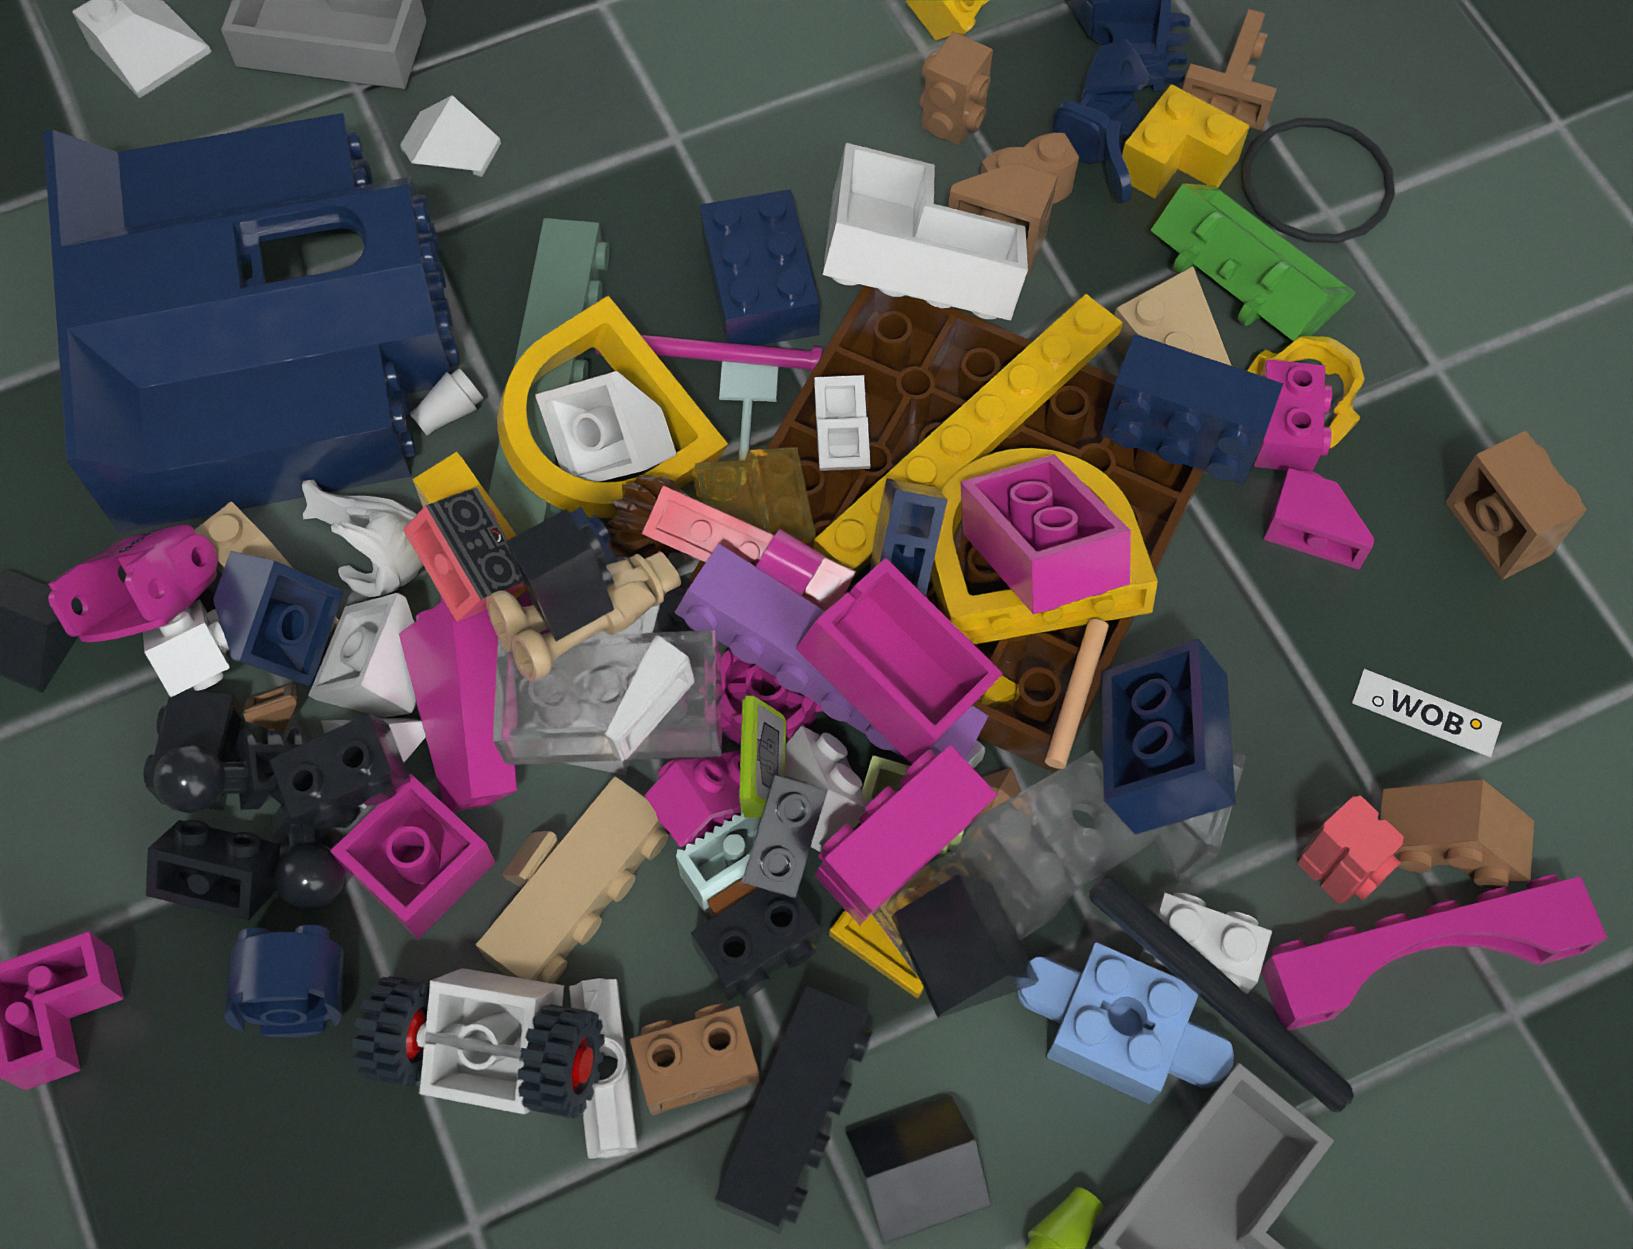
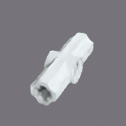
(610, 1113)

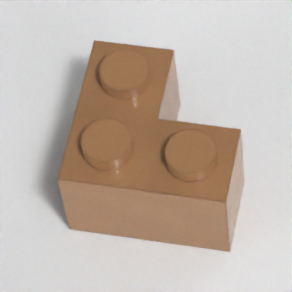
(1461, 827)

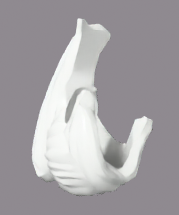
(373, 528)

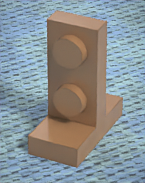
(1234, 89)

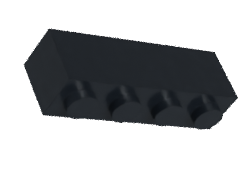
(793, 1109)

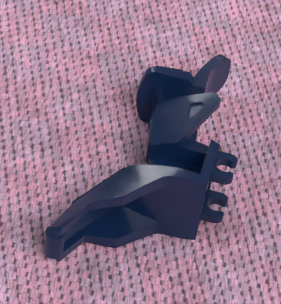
(1132, 57)

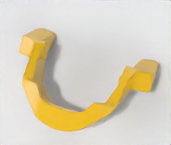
(1337, 360)

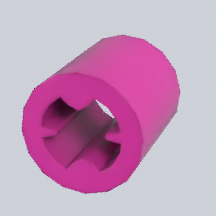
(790, 562)

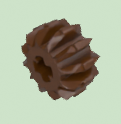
(634, 513)

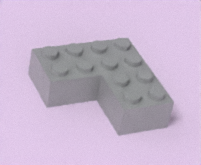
(327, 38)
(1223, 1174)

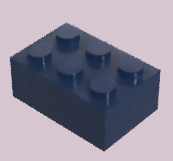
(760, 269)
(1190, 409)
(1167, 738)

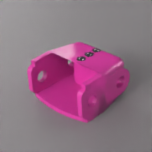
(163, 578)

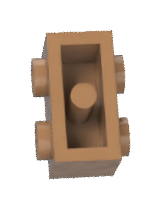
(955, 88)
(697, 1067)

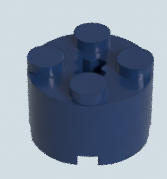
(285, 981)

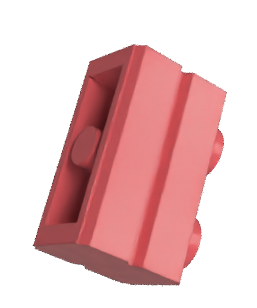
(1352, 851)

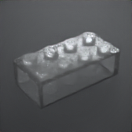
(572, 706)

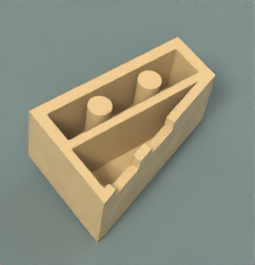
(1172, 315)

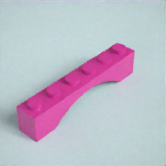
(1537, 925)

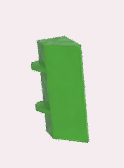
(1250, 261)

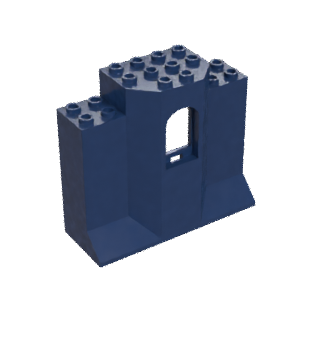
(226, 386)

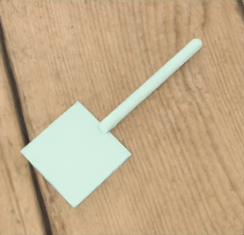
(747, 384)

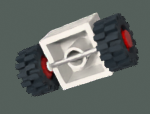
(481, 1042)

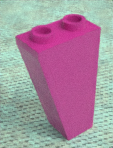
(454, 689)

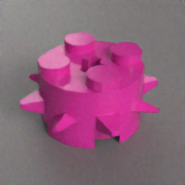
(748, 679)

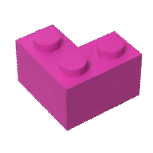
(41, 996)

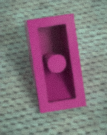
(1318, 520)

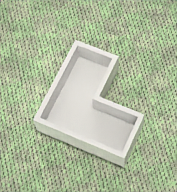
(899, 241)

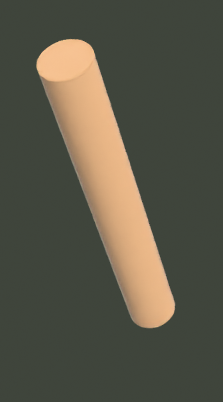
(1076, 694)

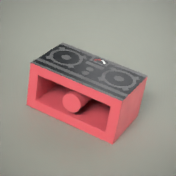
(463, 552)

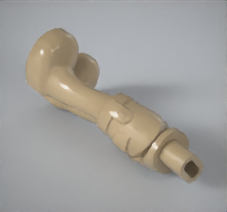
(635, 590)

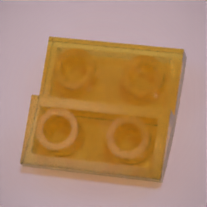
(760, 490)

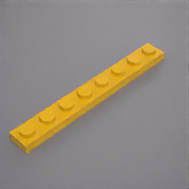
(979, 423)

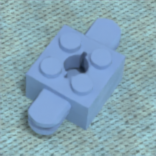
(1125, 1024)

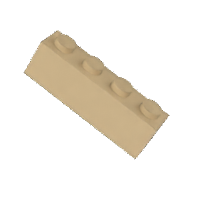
(575, 886)

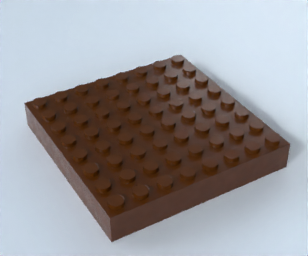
(916, 374)

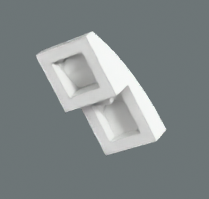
(841, 423)

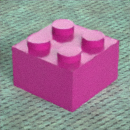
(414, 857)

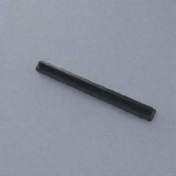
(1221, 993)

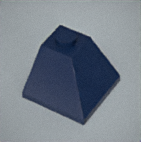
(275, 616)

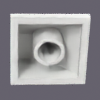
(140, 40)
(605, 428)
(366, 660)

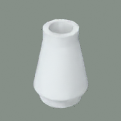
(446, 402)

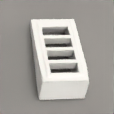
(654, 690)

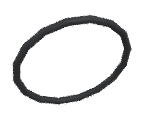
(1295, 232)

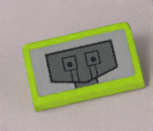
(761, 754)

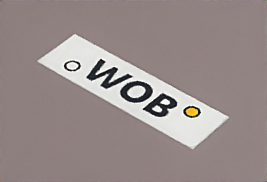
(1427, 713)

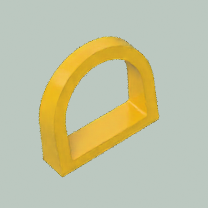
(626, 351)
(1002, 613)

